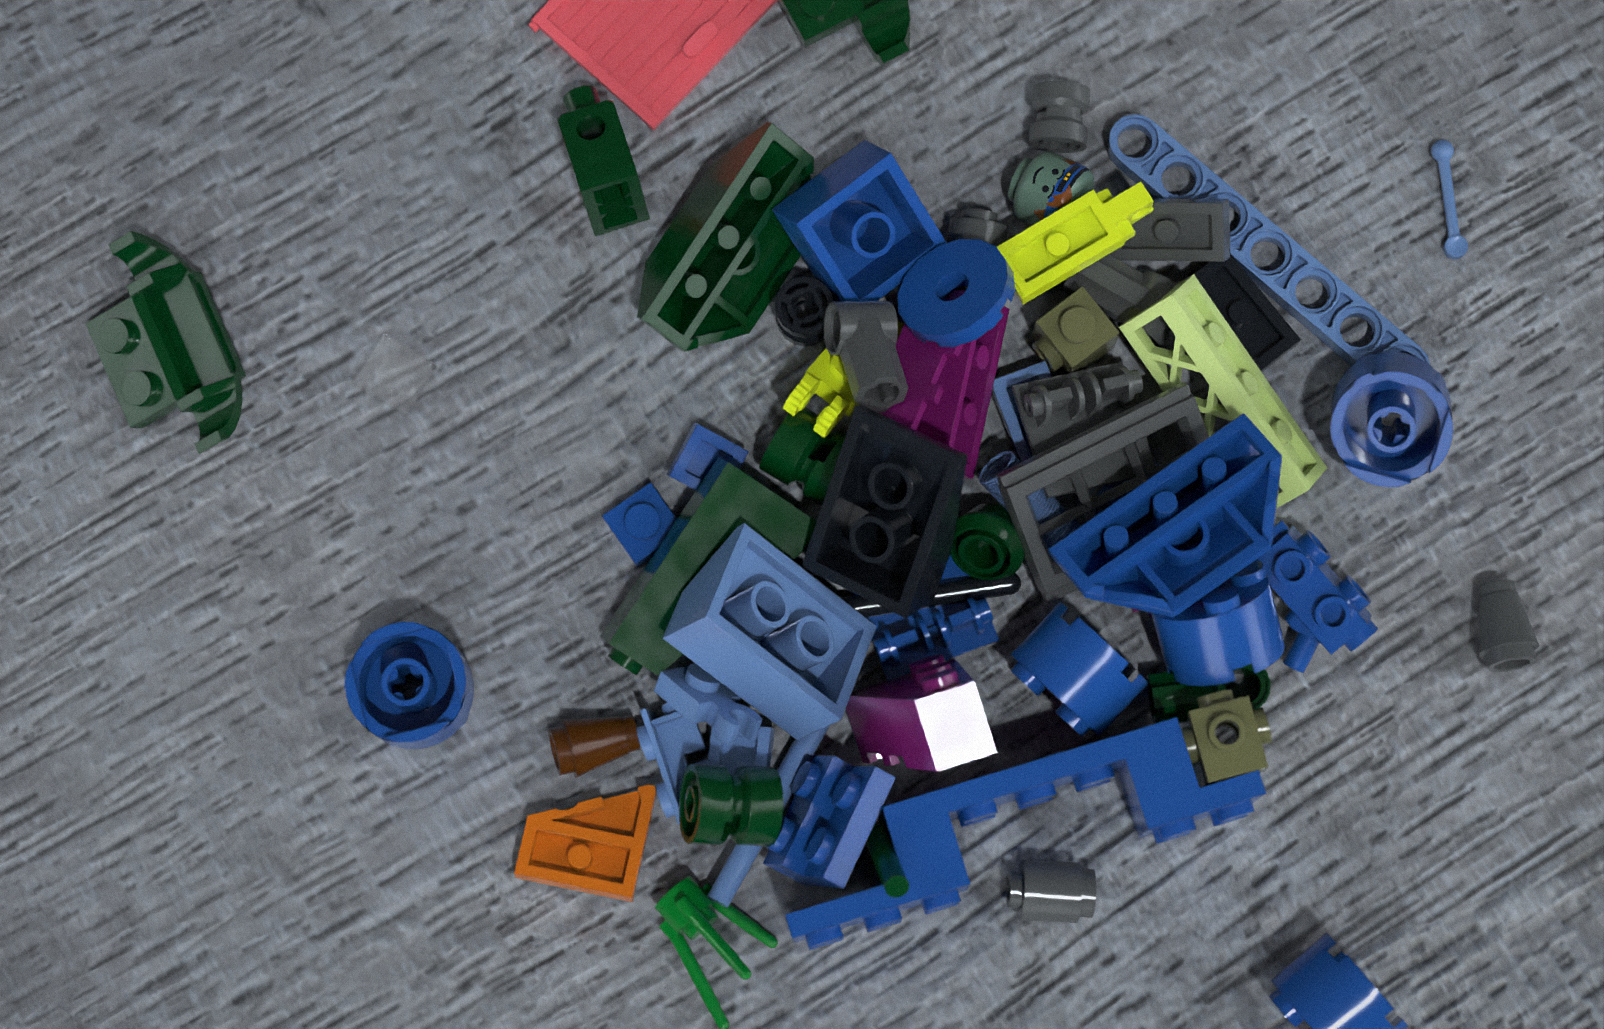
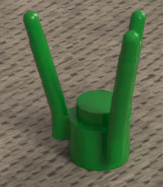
(690, 912)

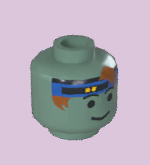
(1047, 185)

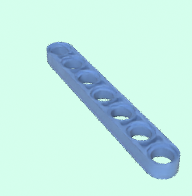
(1256, 228)

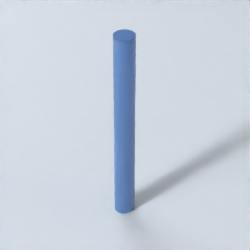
(743, 856)

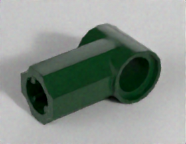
(1172, 699)

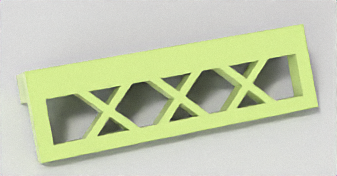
(1231, 378)

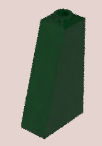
(712, 514)

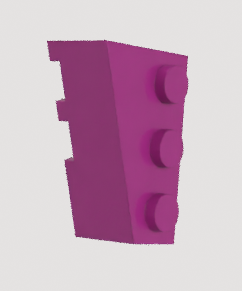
(949, 387)
(924, 716)

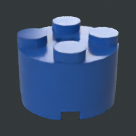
(1414, 442)
(1223, 631)
(380, 670)
(1077, 671)
(1330, 992)

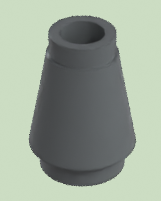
(1504, 628)

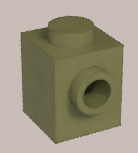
(1074, 334)

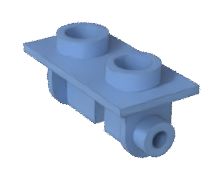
(668, 742)

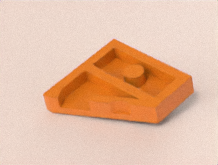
(590, 845)

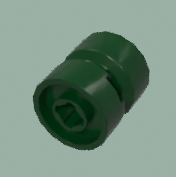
(792, 455)
(734, 805)

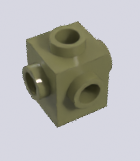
(1222, 760)

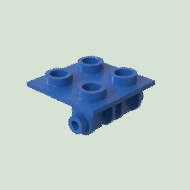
(932, 631)

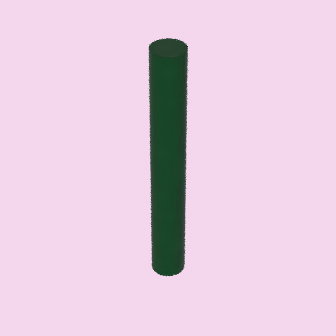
(886, 860)

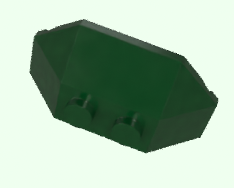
(726, 245)

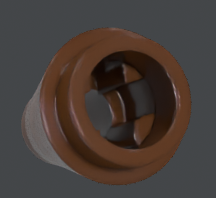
(591, 743)

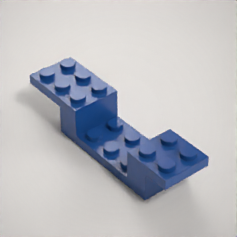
(1154, 779)

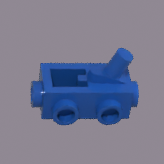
(1319, 601)

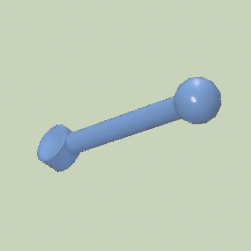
(1455, 245)

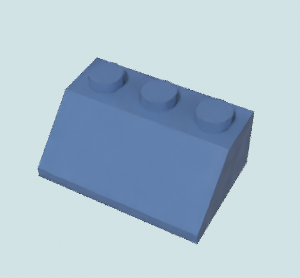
(771, 634)

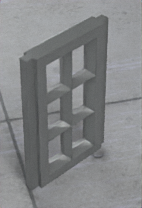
(1079, 452)

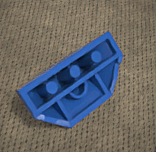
(1181, 527)

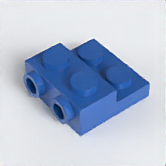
(828, 821)

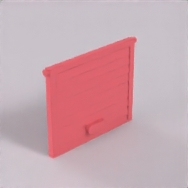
(648, 49)

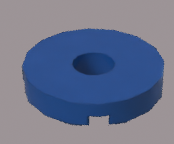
(940, 272)

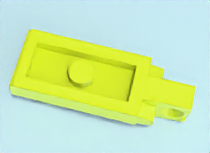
(1073, 238)

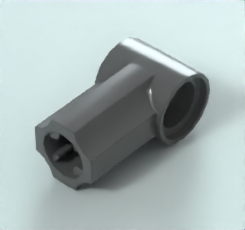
(1124, 292)
(866, 341)

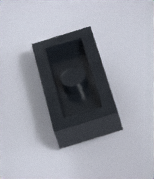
(1248, 312)

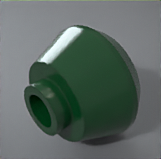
(987, 543)

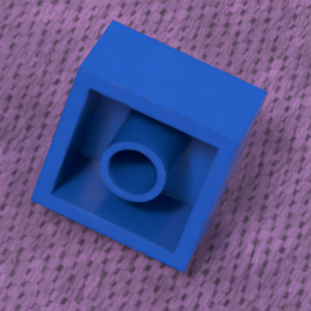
(859, 224)

